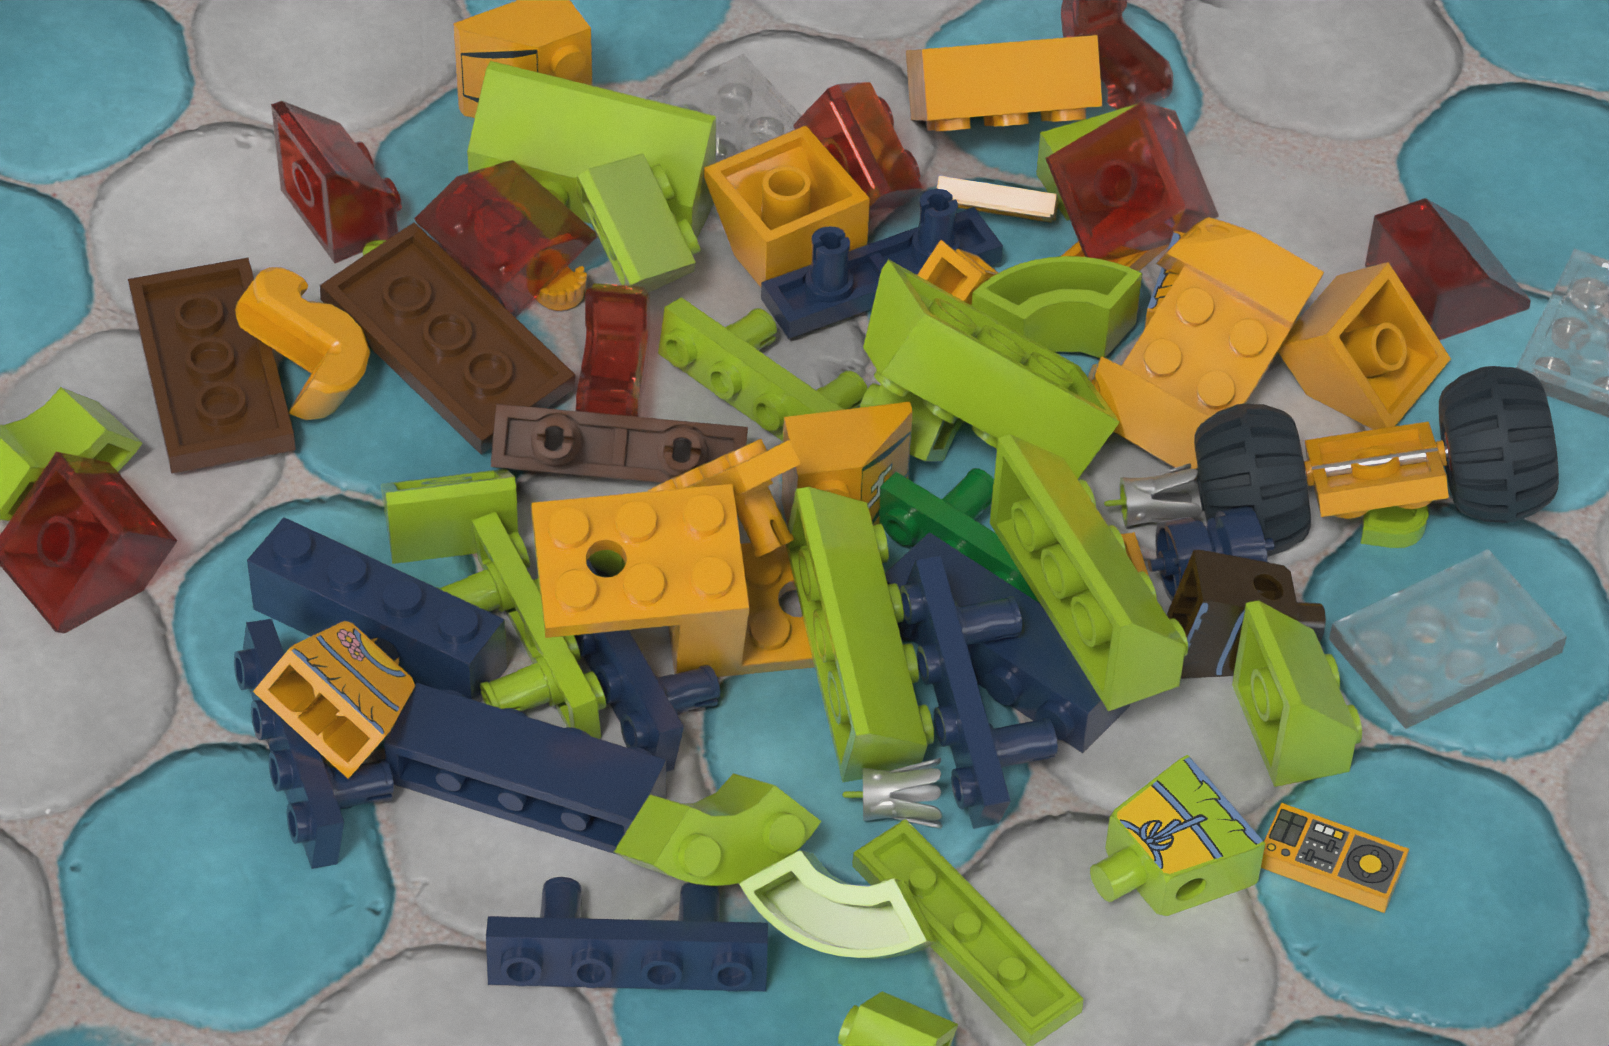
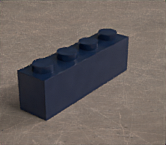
(320, 583)
(1025, 671)
(521, 767)

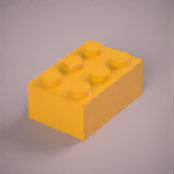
(1004, 82)

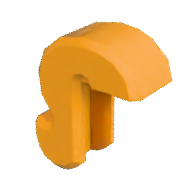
(309, 334)

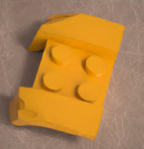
(1206, 337)

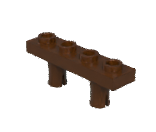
(606, 443)

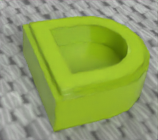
(1394, 526)

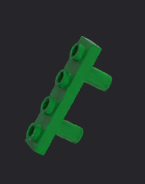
(913, 512)

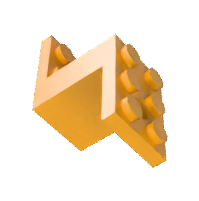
(678, 573)

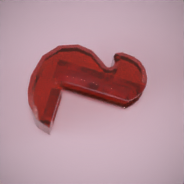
(1126, 60)
(614, 350)

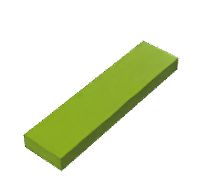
(973, 935)

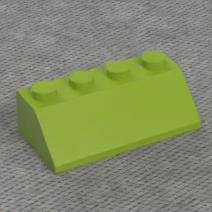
(569, 126)
(982, 371)
(1084, 576)
(856, 634)

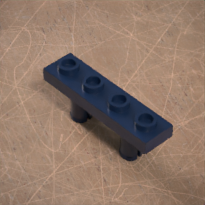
(846, 281)
(642, 700)
(961, 716)
(296, 767)
(627, 953)

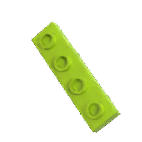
(736, 371)
(555, 671)

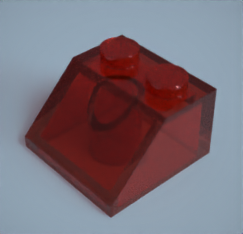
(861, 137)
(332, 182)
(1131, 183)
(505, 232)
(1444, 267)
(82, 542)

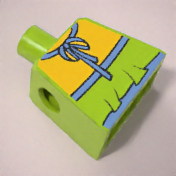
(1178, 844)

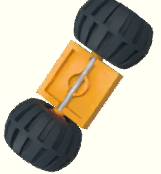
(1492, 443)

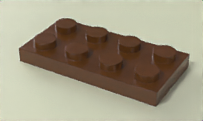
(446, 334)
(207, 375)

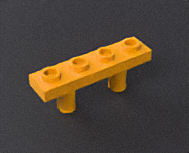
(751, 473)

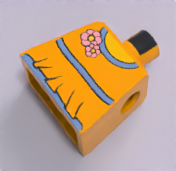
(339, 693)

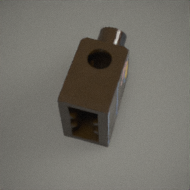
(1213, 605)

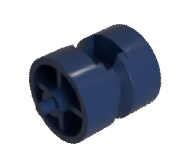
(1232, 534)

